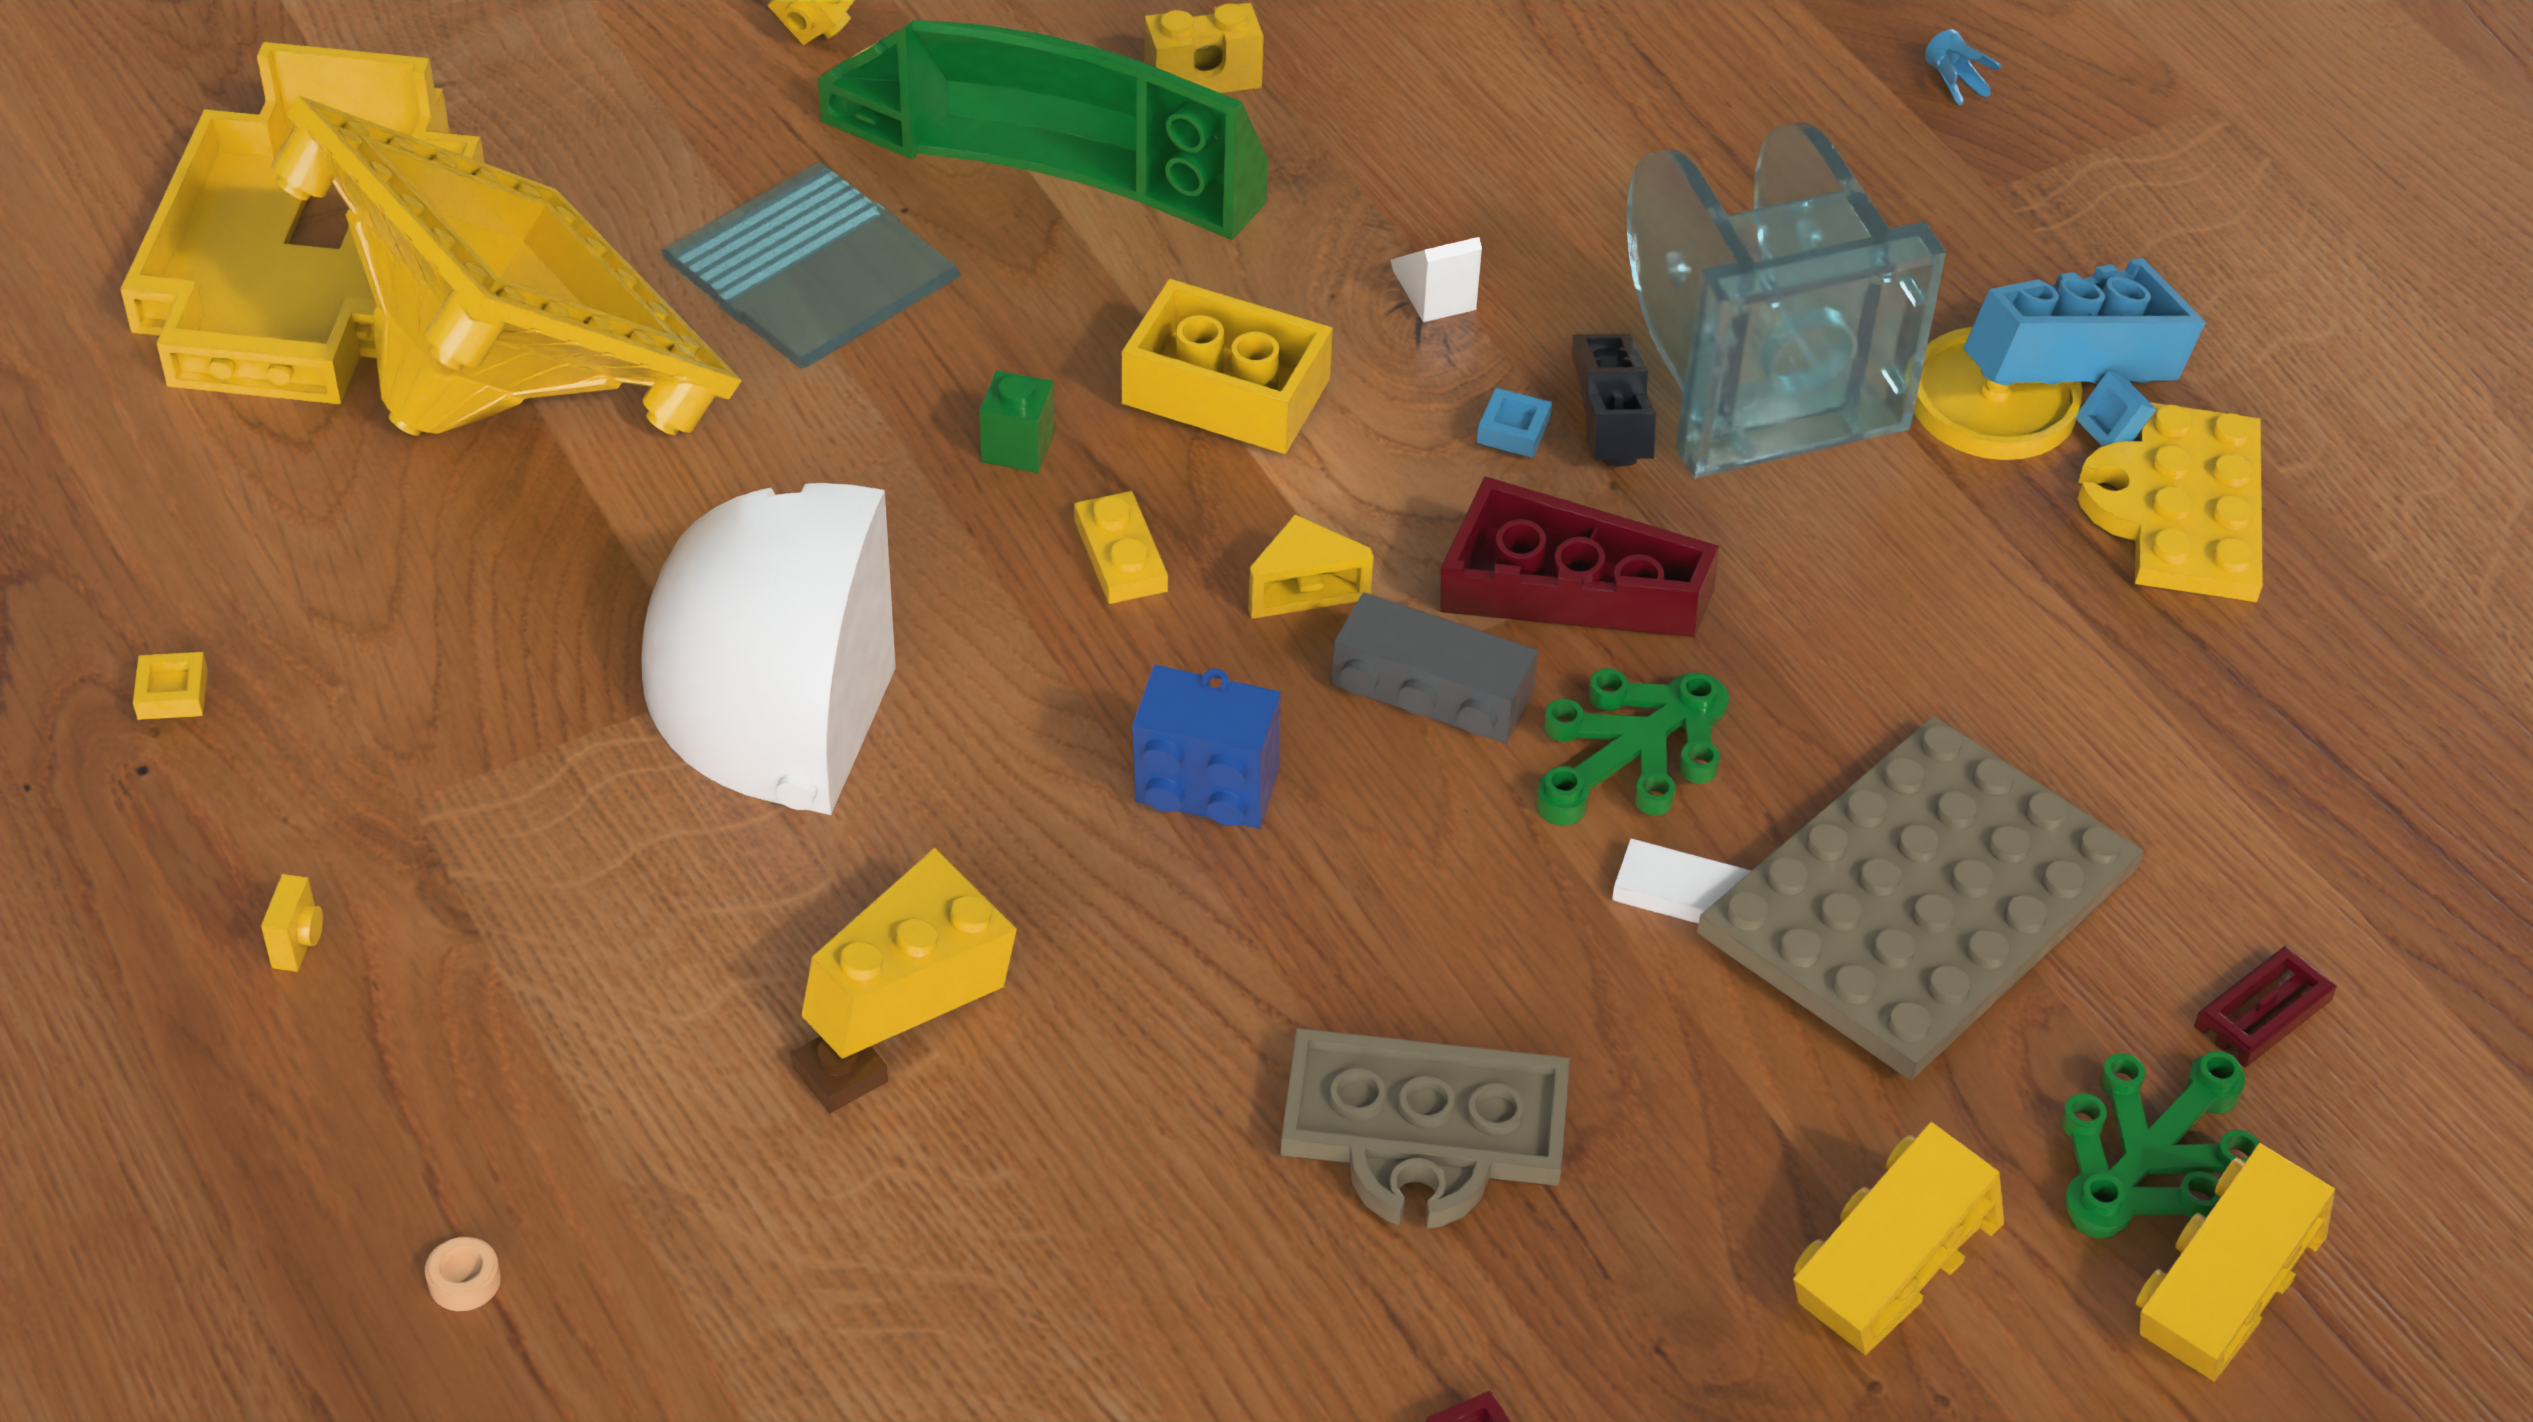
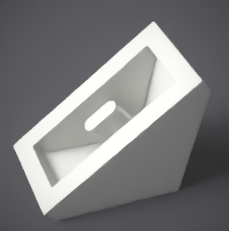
(1441, 278)

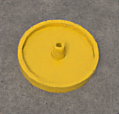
(1988, 417)

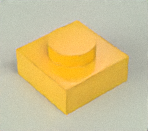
(170, 685)
(291, 923)

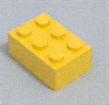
(1226, 365)

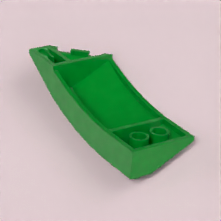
(1053, 112)

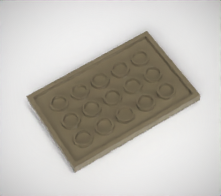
(1920, 895)

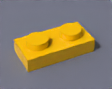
(1120, 547)

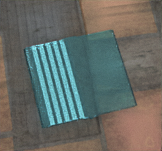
(810, 264)

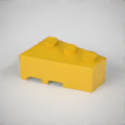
(907, 959)
(1899, 1237)
(2235, 1260)

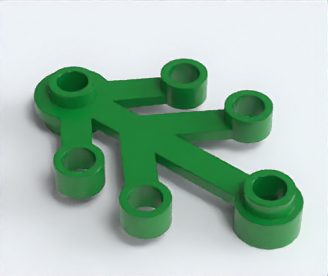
(1688, 702)
(2150, 1149)

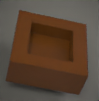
(837, 1079)

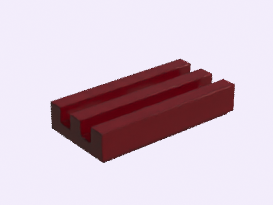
(2235, 1034)

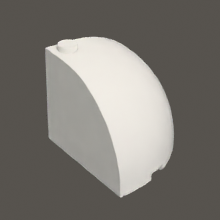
(774, 641)

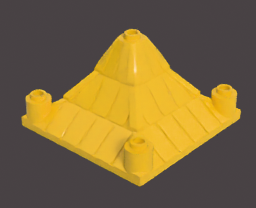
(491, 284)

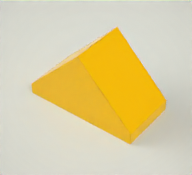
(1308, 570)

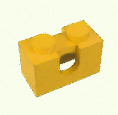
(1224, 39)

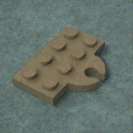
(1425, 1117)

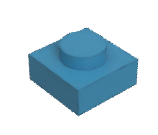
(2115, 410)
(1514, 422)

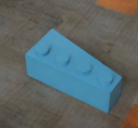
(2084, 328)

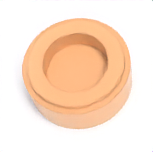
(462, 1273)

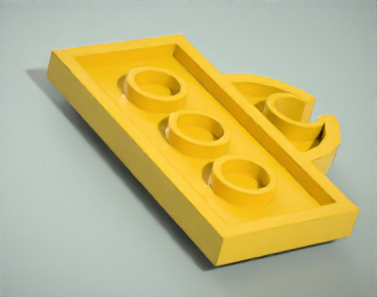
(2185, 500)

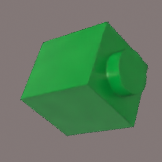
(1017, 421)

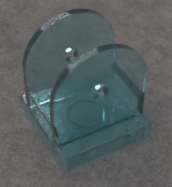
(1782, 317)

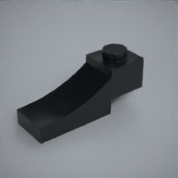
(1615, 398)

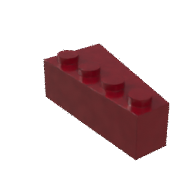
(1573, 566)

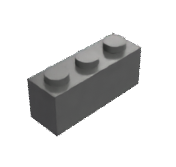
(1434, 667)

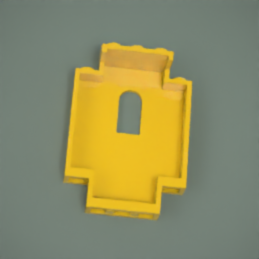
(217, 262)

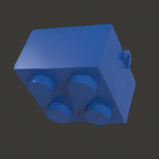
(1206, 746)

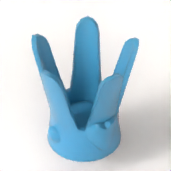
(1951, 58)

